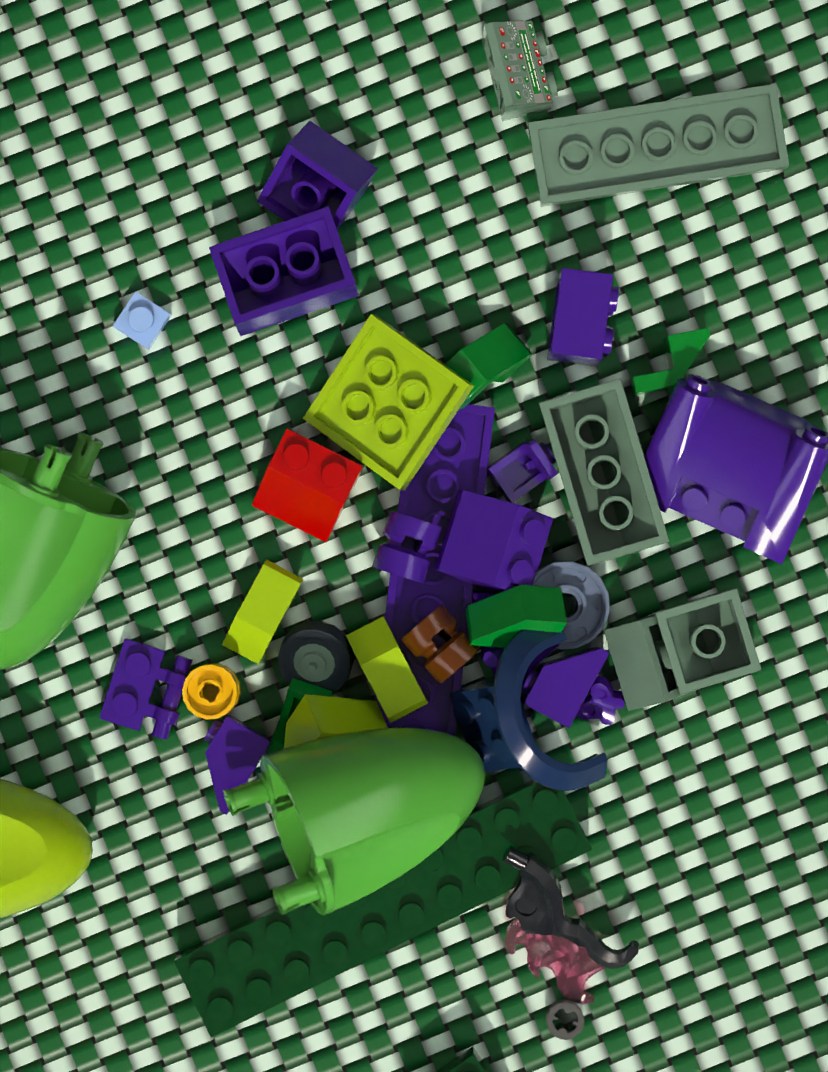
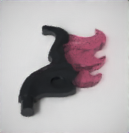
(550, 935)

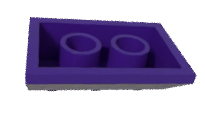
(284, 271)

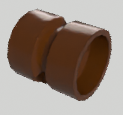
(449, 656)

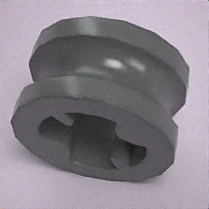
(560, 1031)

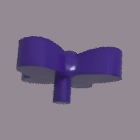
(601, 702)

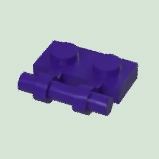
(133, 686)

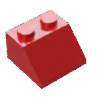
(307, 485)

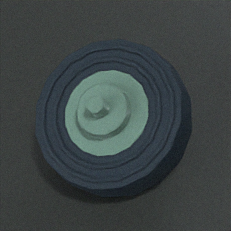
(316, 655)

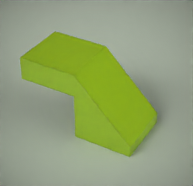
(262, 611)
(386, 669)

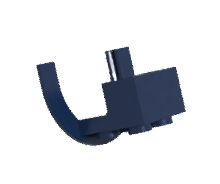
(498, 727)

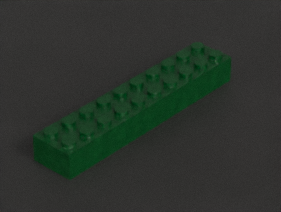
(295, 951)

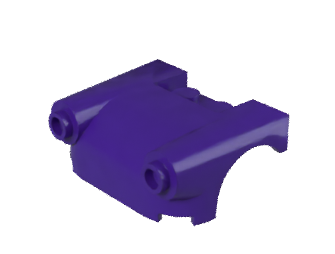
(736, 463)

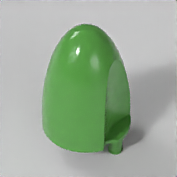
(54, 543)
(361, 808)

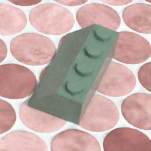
(604, 472)

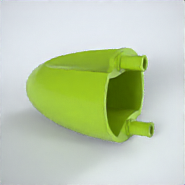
(40, 848)

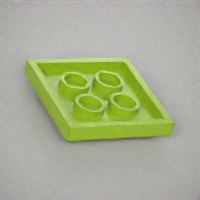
(388, 402)

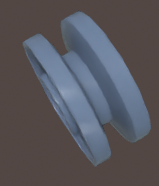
(590, 596)

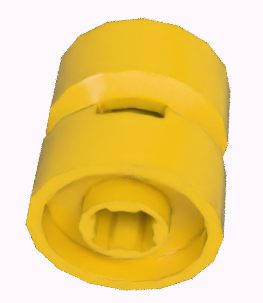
(211, 691)

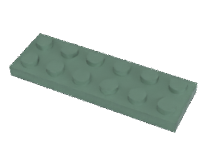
(658, 145)

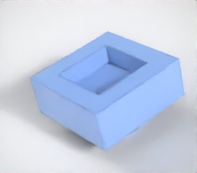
(142, 320)

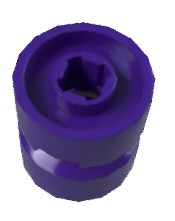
(401, 561)

